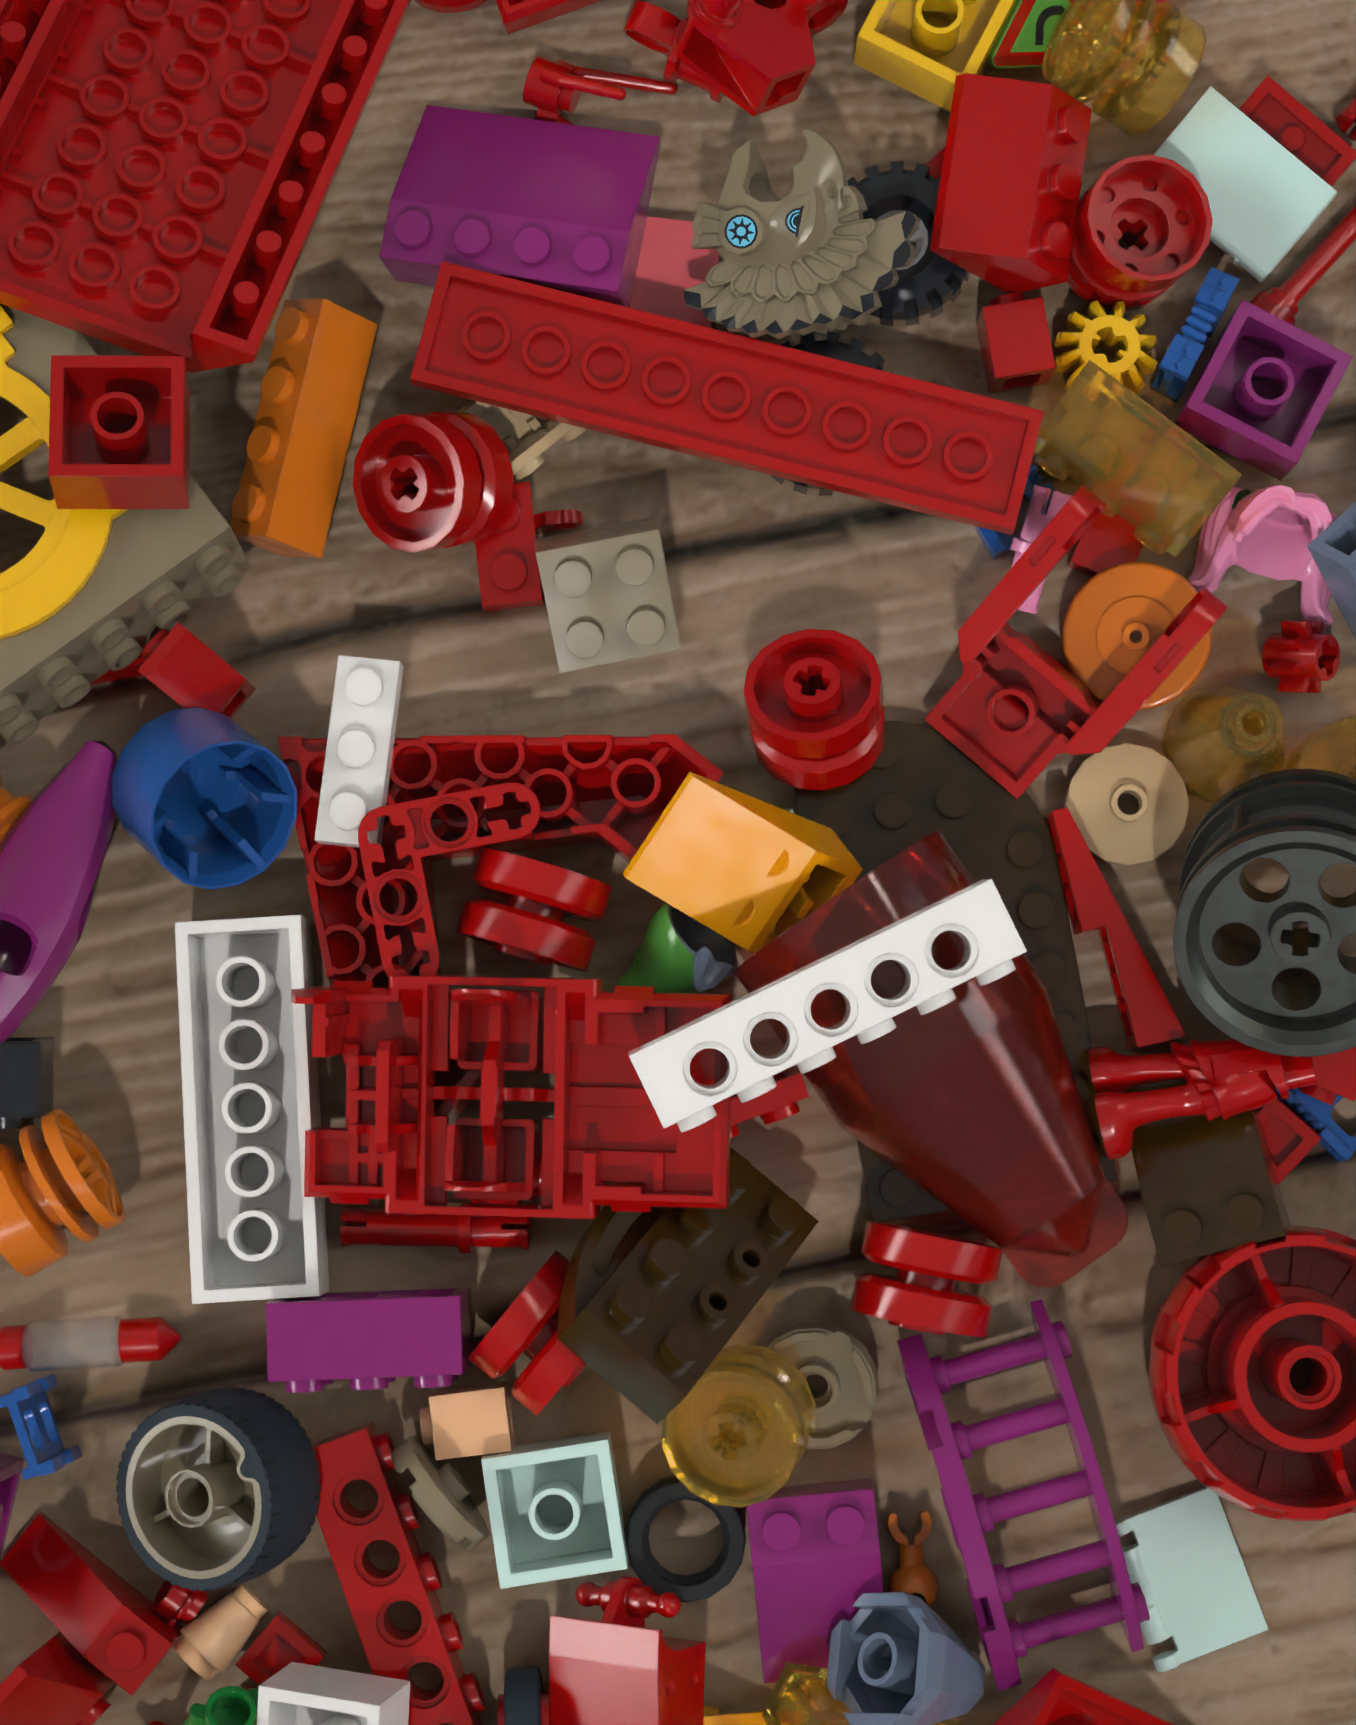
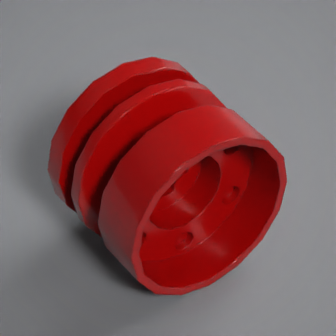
(1158, 215)

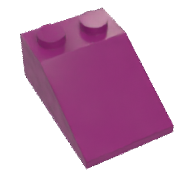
(810, 1564)

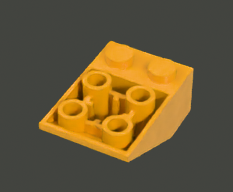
(740, 862)

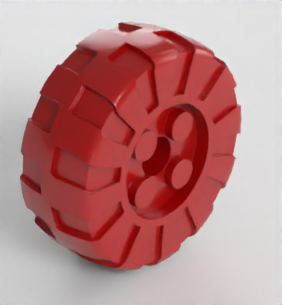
(1226, 1364)

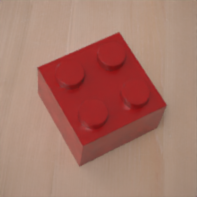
(119, 432)

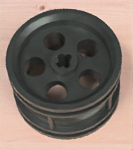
(1250, 993)

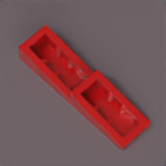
(1091, 907)

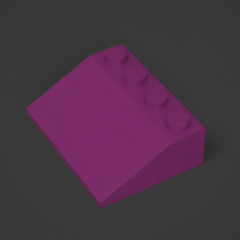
(522, 202)

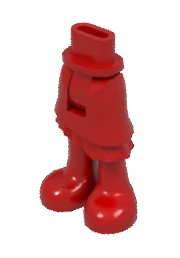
(1219, 1080)

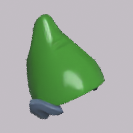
(680, 955)

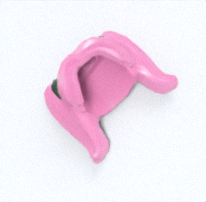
(1267, 537)

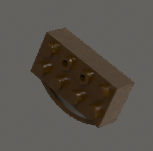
(677, 1287)

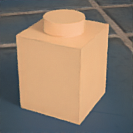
(468, 1421)

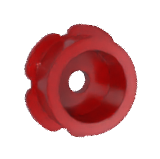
(178, 1603)

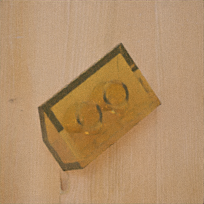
(1133, 460)

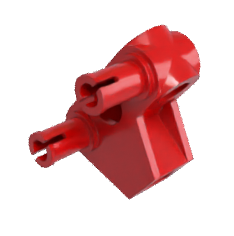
(754, 48)

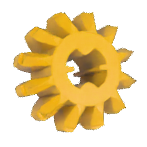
(1116, 336)

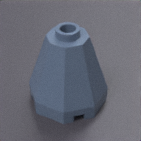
(901, 1664)

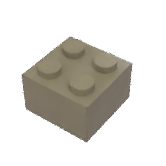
(607, 594)

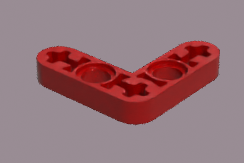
(422, 842)

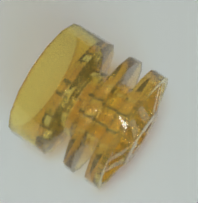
(1125, 59)

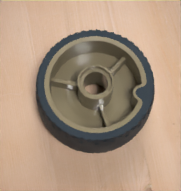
(218, 1488)

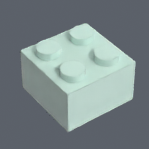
(555, 1510)

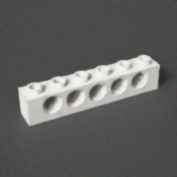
(971, 913)

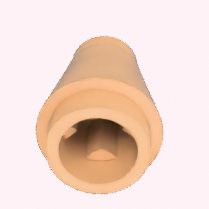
(220, 1633)

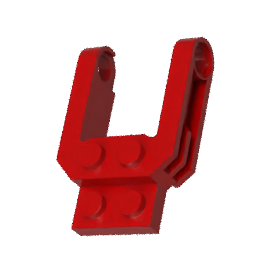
(1019, 699)

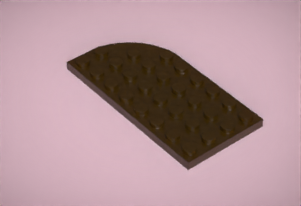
(931, 786)

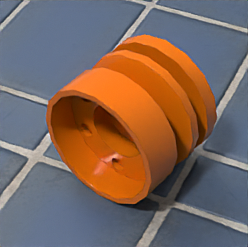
(54, 1186)

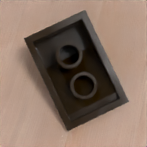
(1206, 1183)

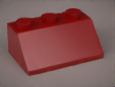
(1011, 181)

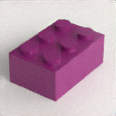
(369, 1338)

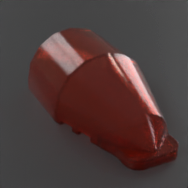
(966, 1096)

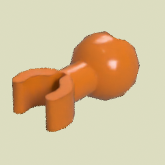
(913, 1574)

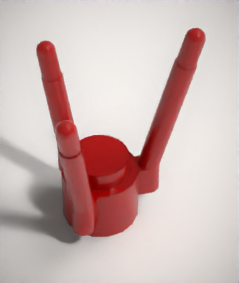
(559, 85)

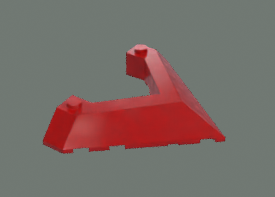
(586, 794)

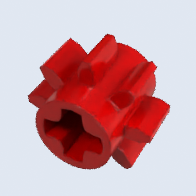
(1301, 656)

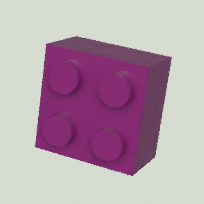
(1263, 390)

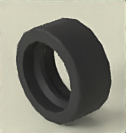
(692, 1586)

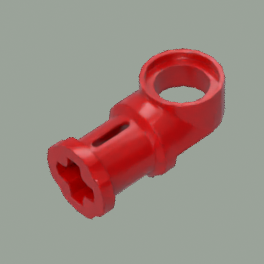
(655, 30)

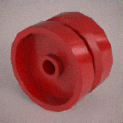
(432, 480)
(815, 709)
(532, 918)
(924, 1287)
(531, 1329)

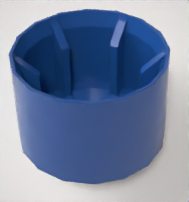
(204, 798)

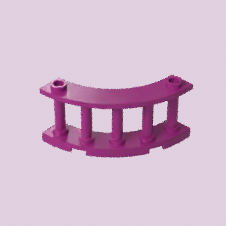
(974, 1514)

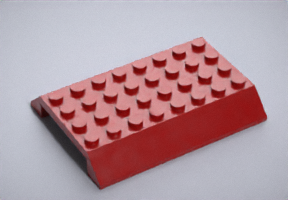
(174, 159)

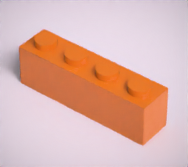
(302, 428)

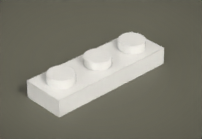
(358, 748)

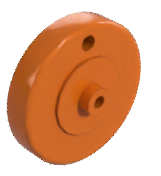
(1117, 621)

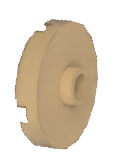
(1160, 796)

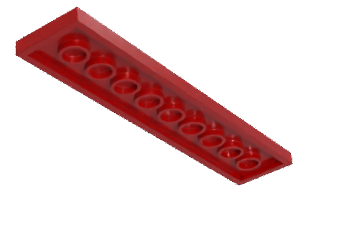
(727, 398)

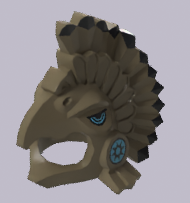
(798, 258)

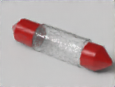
(85, 1343)

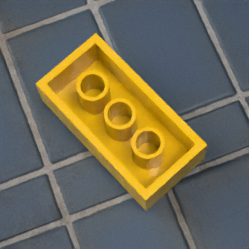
(930, 42)

